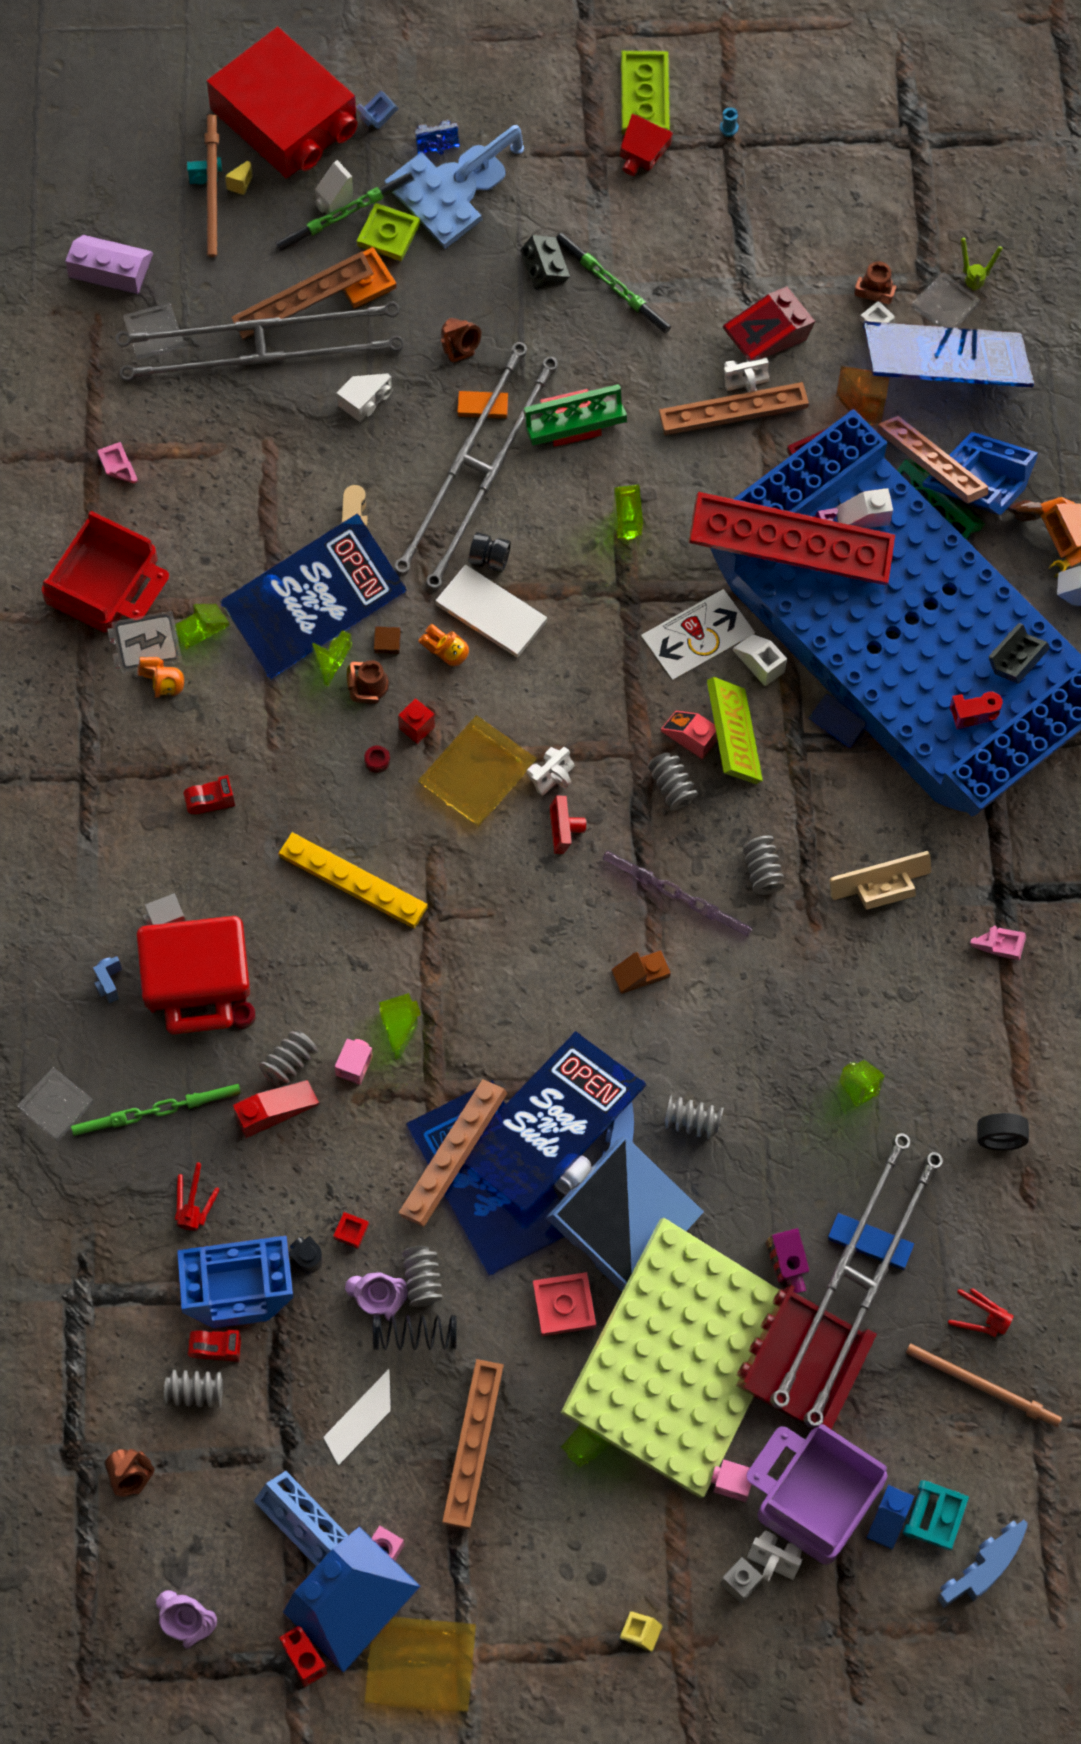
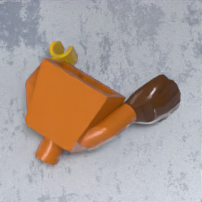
(1062, 522)

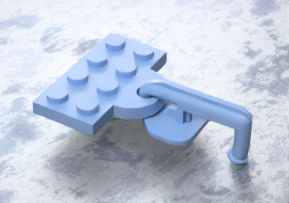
(444, 202)

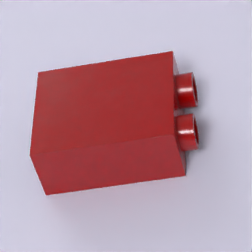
(283, 103)

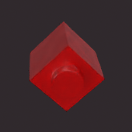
(416, 721)

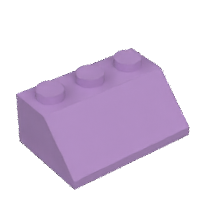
(108, 263)

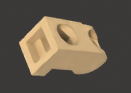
(354, 502)

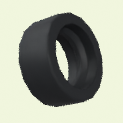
(1003, 1131)

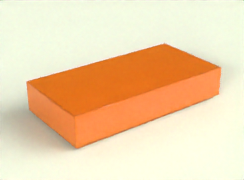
(473, 403)

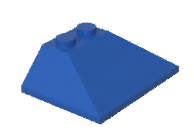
(995, 463)
(235, 1281)
(350, 1598)

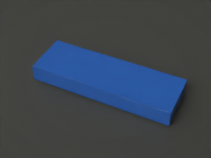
(872, 1241)

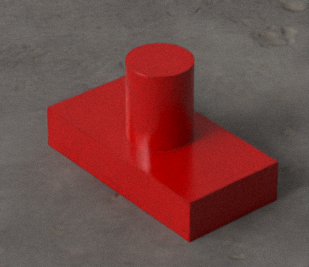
(563, 825)

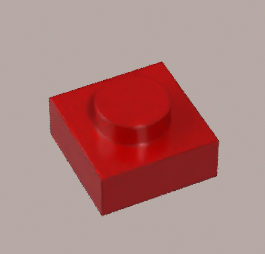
(351, 1230)

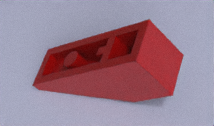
(273, 1107)

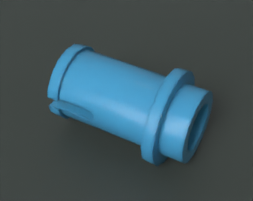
(729, 124)

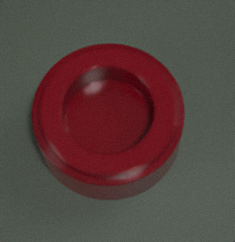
(377, 759)
(243, 1014)

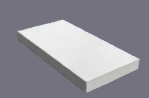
(491, 611)

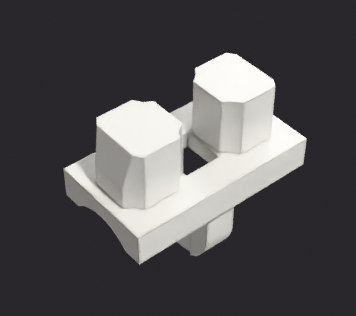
(755, 373)
(556, 762)
(773, 1558)

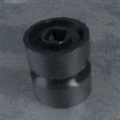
(489, 552)

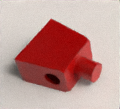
(643, 144)

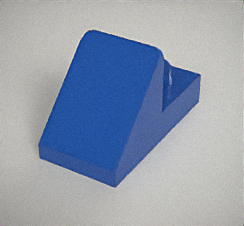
(890, 1517)

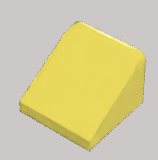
(239, 178)
(641, 1631)

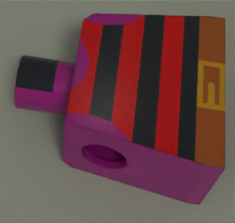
(788, 1247)

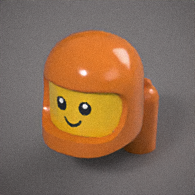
(448, 647)
(165, 679)

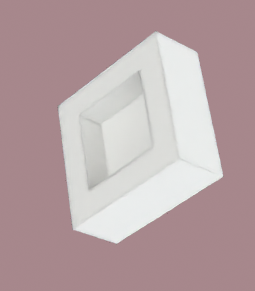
(877, 313)

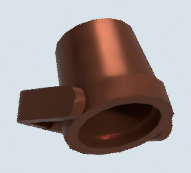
(876, 284)
(462, 336)
(369, 684)
(126, 1474)

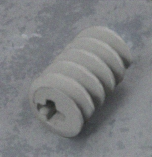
(671, 781)
(761, 865)
(287, 1057)
(693, 1118)
(420, 1276)
(193, 1389)

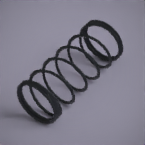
(377, 1329)

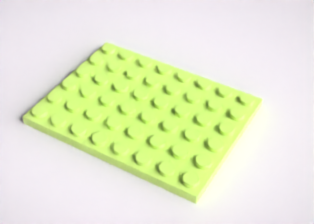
(672, 1357)

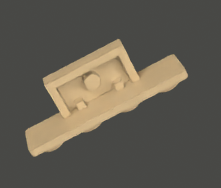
(882, 882)

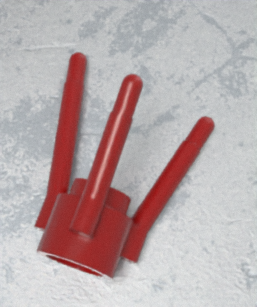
(189, 1216)
(998, 1317)

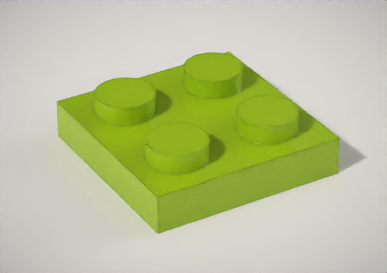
(388, 232)

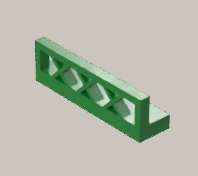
(574, 419)
(953, 506)

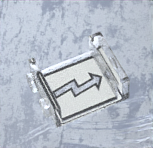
(144, 637)

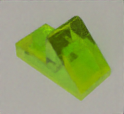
(202, 624)
(330, 660)

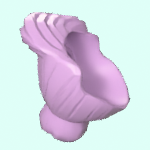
(378, 1293)
(184, 1618)

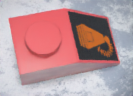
(691, 732)

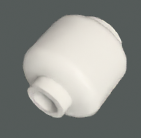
(574, 1175)

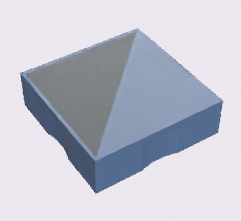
(619, 1208)

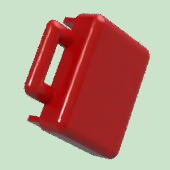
(104, 573)
(193, 967)

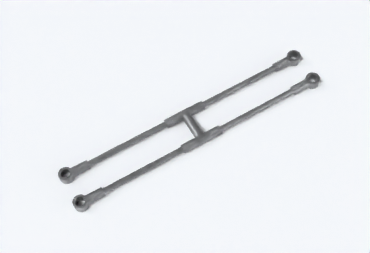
(258, 327)
(489, 471)
(843, 1270)

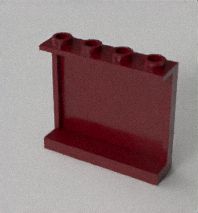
(778, 1347)

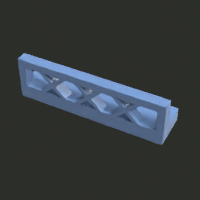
(294, 1522)

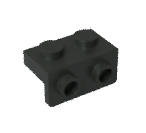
(544, 260)
(1017, 654)

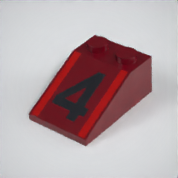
(770, 325)

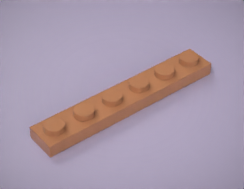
(308, 292)
(733, 408)
(933, 459)
(453, 1153)
(473, 1444)

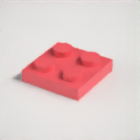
(564, 1304)

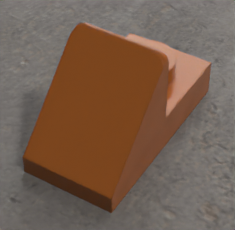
(640, 971)

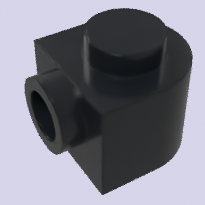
(306, 1255)

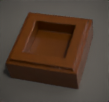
(387, 640)

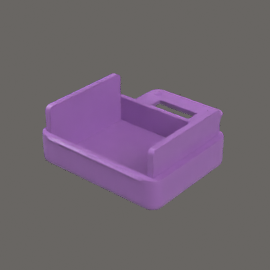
(819, 1492)

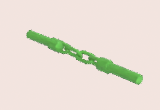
(119, 1118)

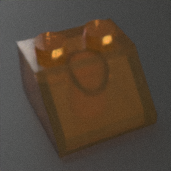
(863, 393)

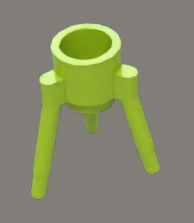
(976, 274)

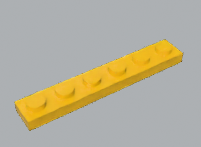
(353, 880)

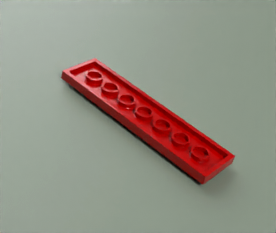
(791, 538)

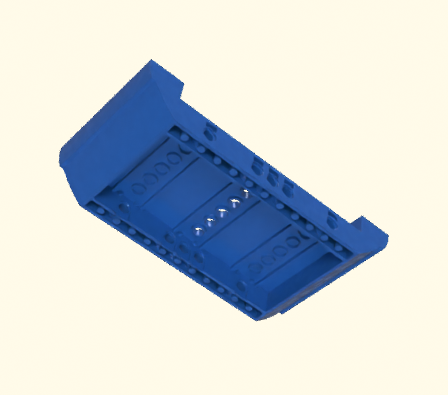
(911, 681)

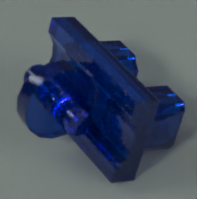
(437, 137)

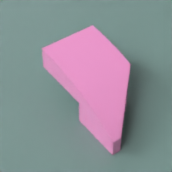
(116, 463)
(1001, 942)

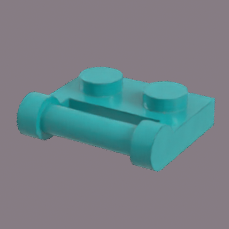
(945, 1518)

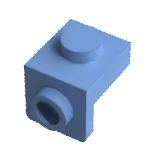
(377, 110)
(103, 971)

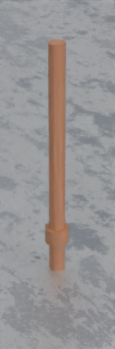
(211, 142)
(1033, 1409)

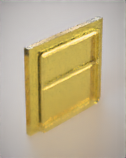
(477, 770)
(421, 1665)

